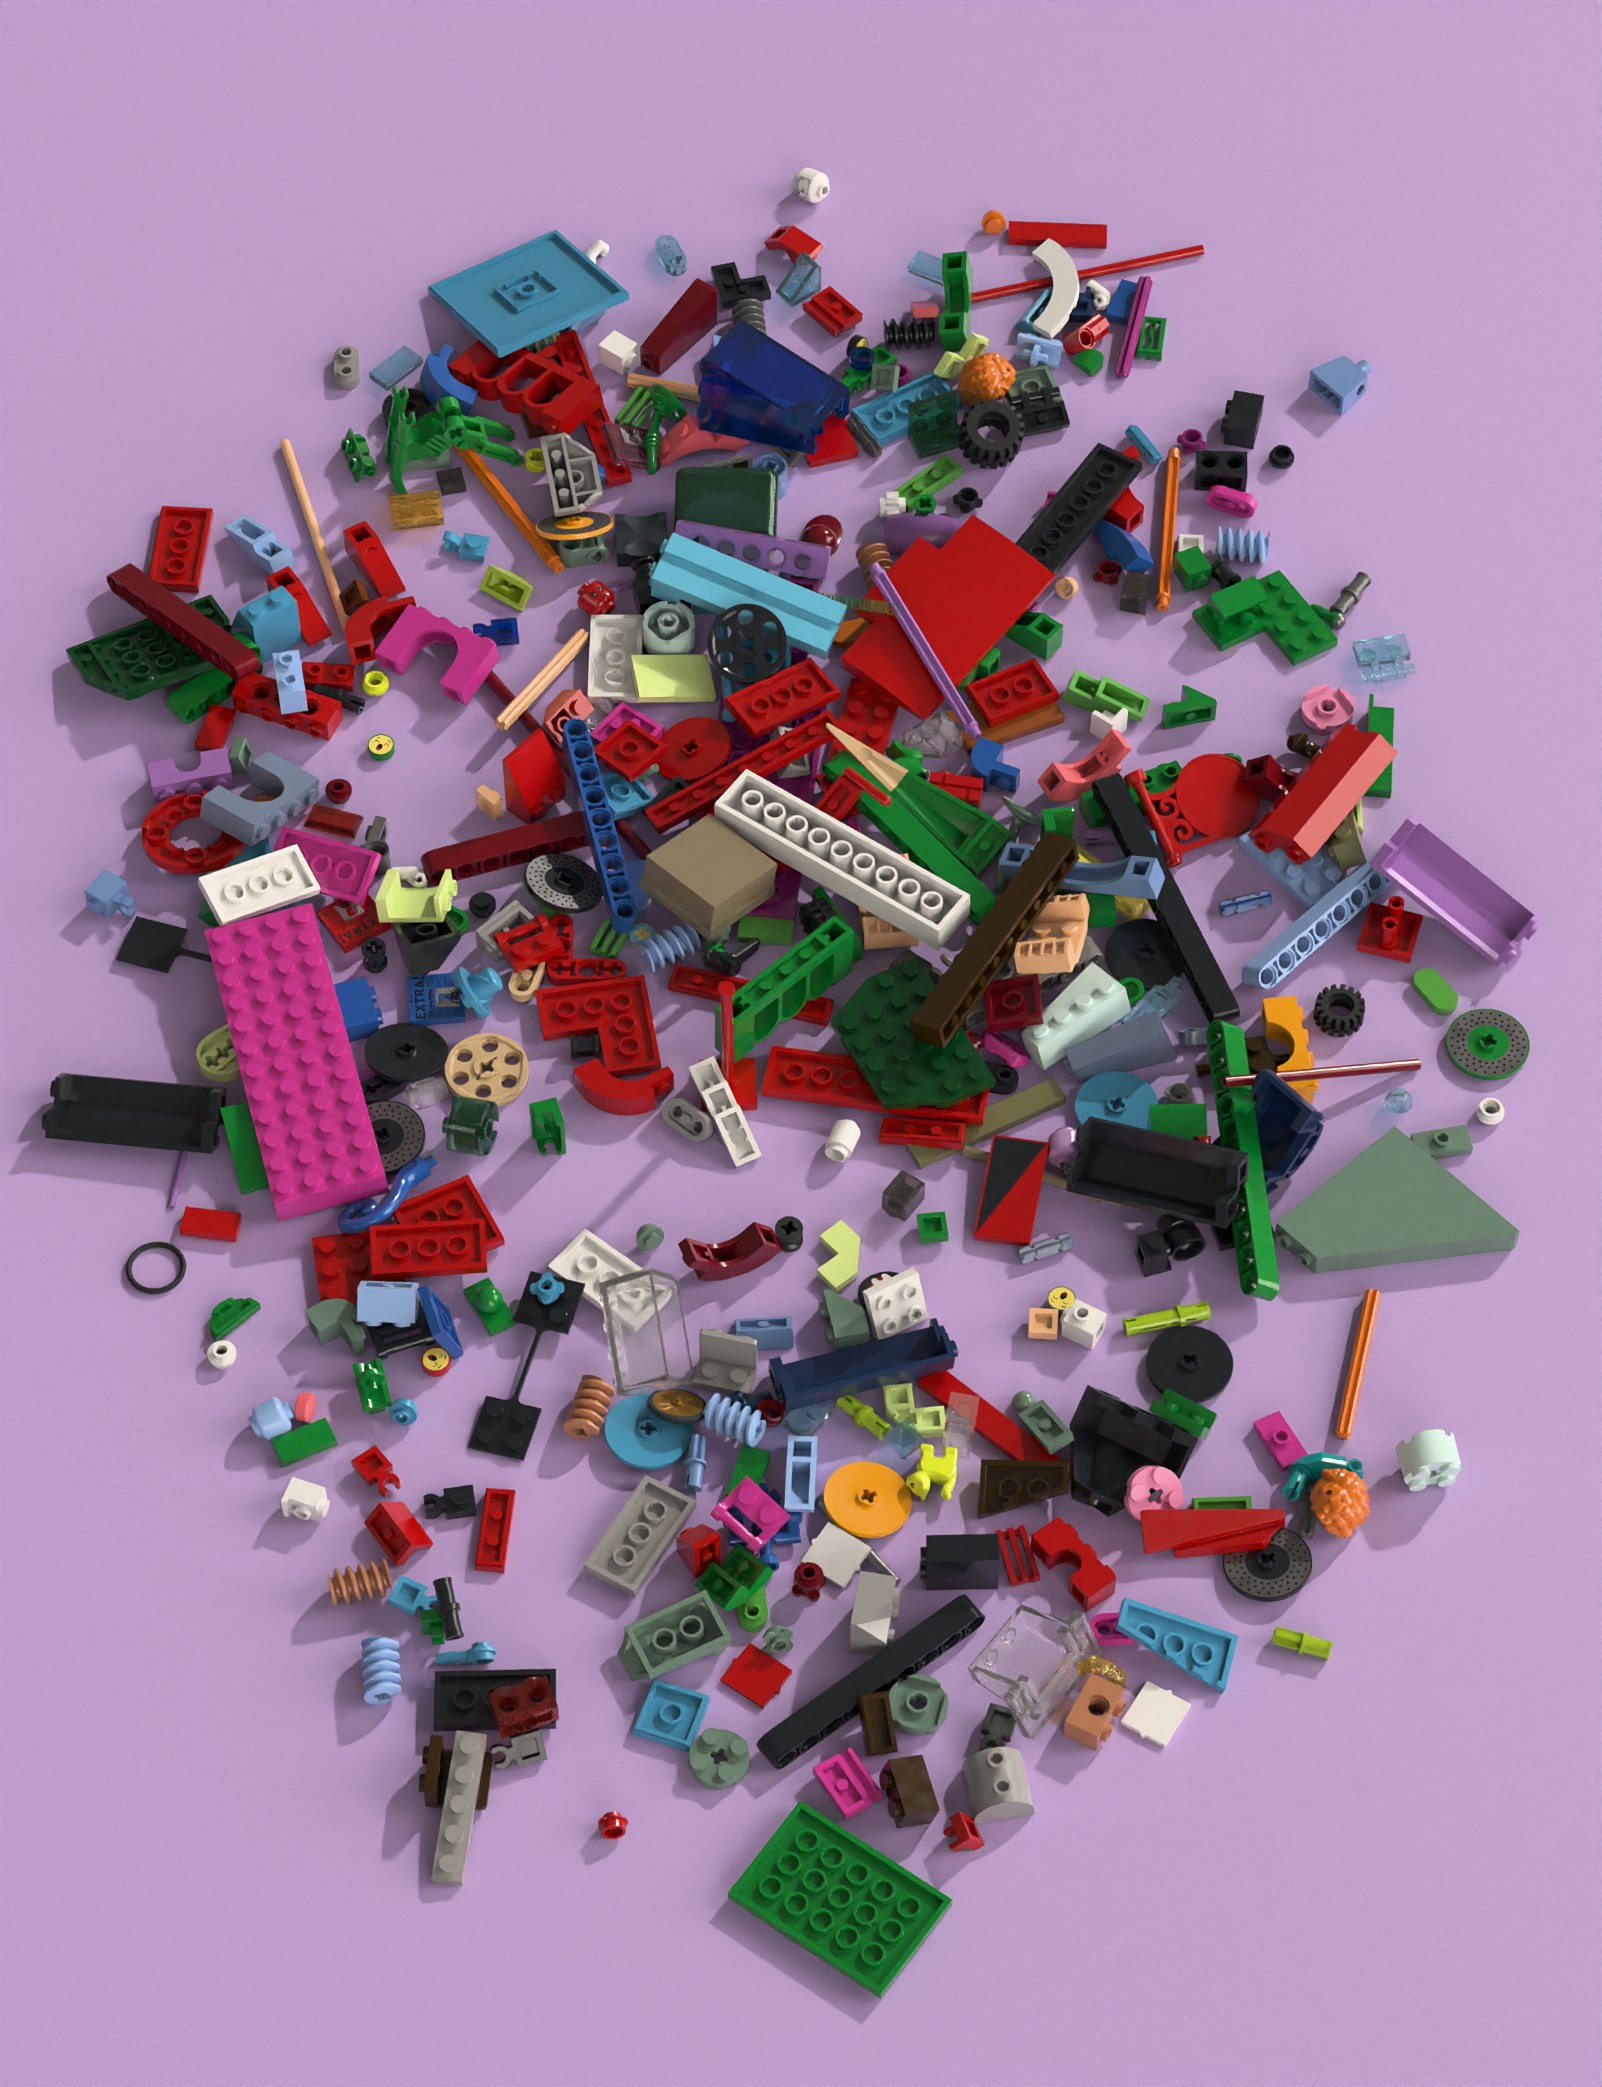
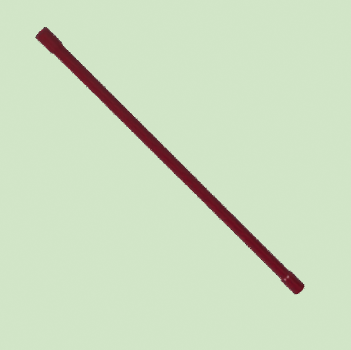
(532, 725)

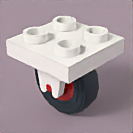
(892, 1301)

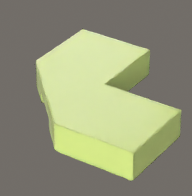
(952, 362)
(844, 1266)
(900, 1405)

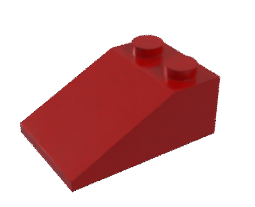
(532, 778)

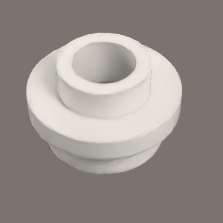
(1490, 1105)
(225, 1360)

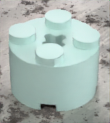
(668, 629)
(1429, 1459)

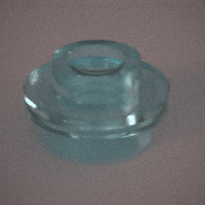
(1398, 1101)

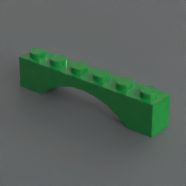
(1037, 634)

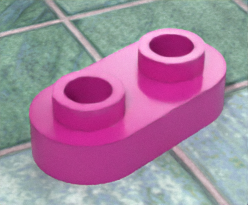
(1231, 501)
(997, 1043)
(1107, 1622)

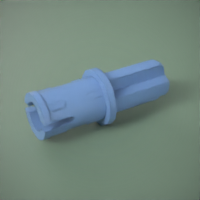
(695, 1464)

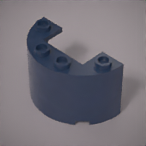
(1285, 1126)

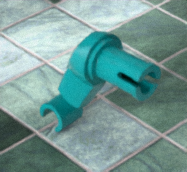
(1309, 1468)

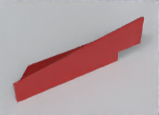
(1209, 1530)

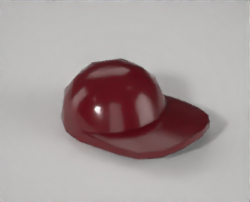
(823, 531)

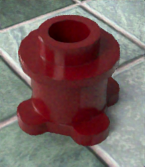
(808, 1580)

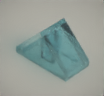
(801, 281)

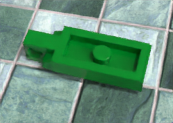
(858, 379)

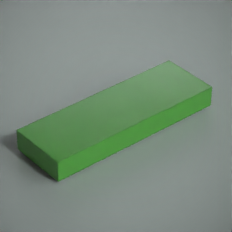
(930, 480)

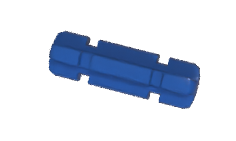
(1245, 902)

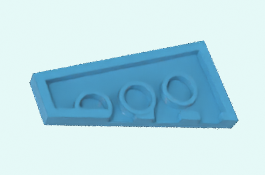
(1181, 1641)

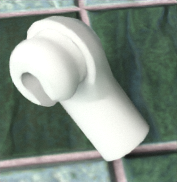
(1101, 295)
(413, 875)

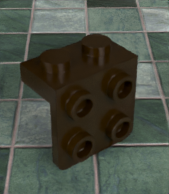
(437, 1772)

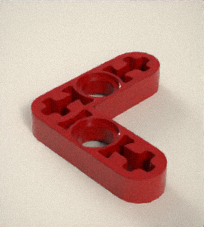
(567, 962)

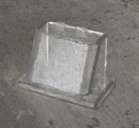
(1035, 1663)

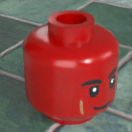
(596, 599)

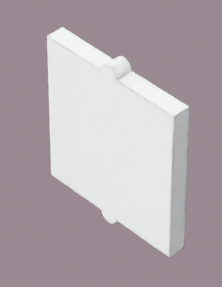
(837, 1554)
(1155, 1714)

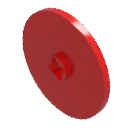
(711, 750)

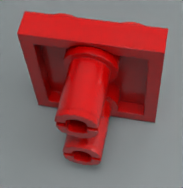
(1390, 931)

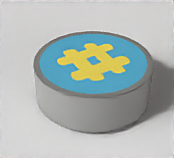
(640, 932)

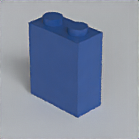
(358, 1008)

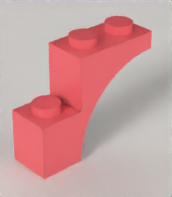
(688, 438)

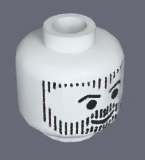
(811, 185)

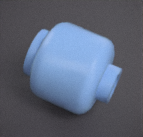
(271, 1418)

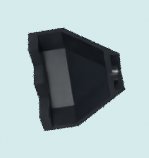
(1116, 1441)

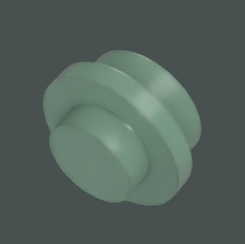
(649, 1237)

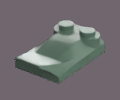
(673, 1637)

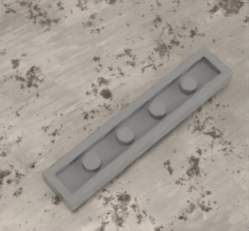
(459, 1808)

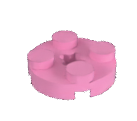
(1323, 721)
(1159, 1479)

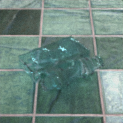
(1381, 651)

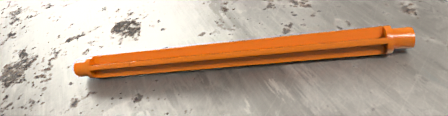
(511, 509)
(1168, 529)

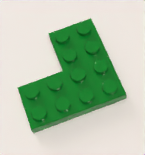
(1284, 618)

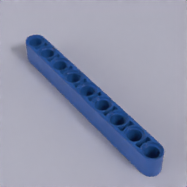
(599, 835)

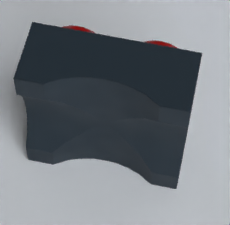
(639, 536)

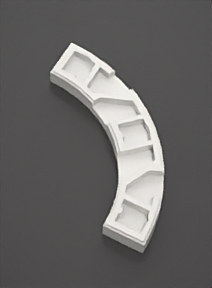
(1065, 288)

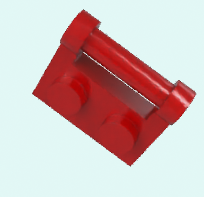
(532, 949)

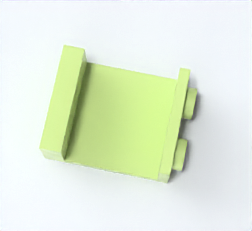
(414, 904)

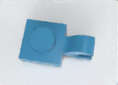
(470, 547)

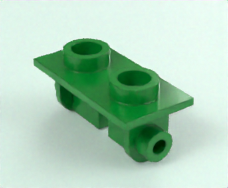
(357, 456)

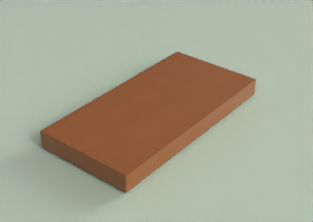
(1013, 729)

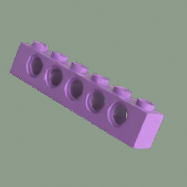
(817, 554)

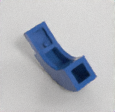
(439, 383)

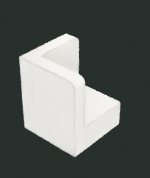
(1102, 723)

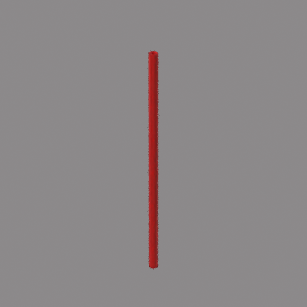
(1090, 273)

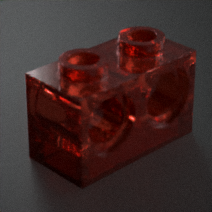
(526, 1712)

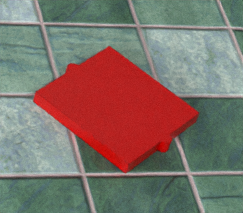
(756, 1675)

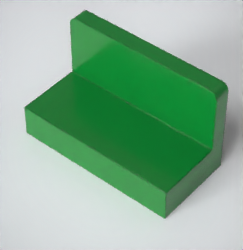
(1058, 821)

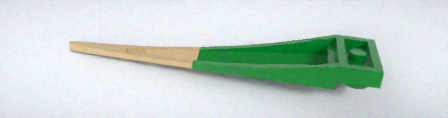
(957, 825)

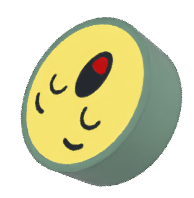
(1060, 1298)

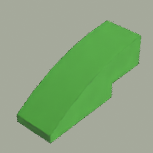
(1104, 695)

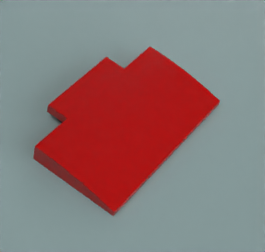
(960, 601)

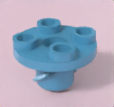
(477, 989)

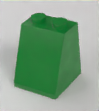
(1178, 1119)

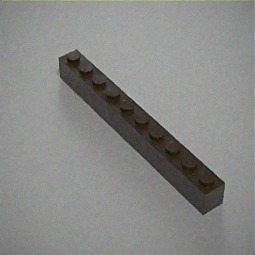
(994, 940)

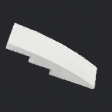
(724, 1111)

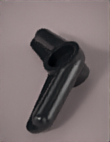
(730, 963)

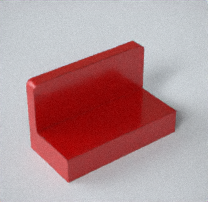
(397, 1531)

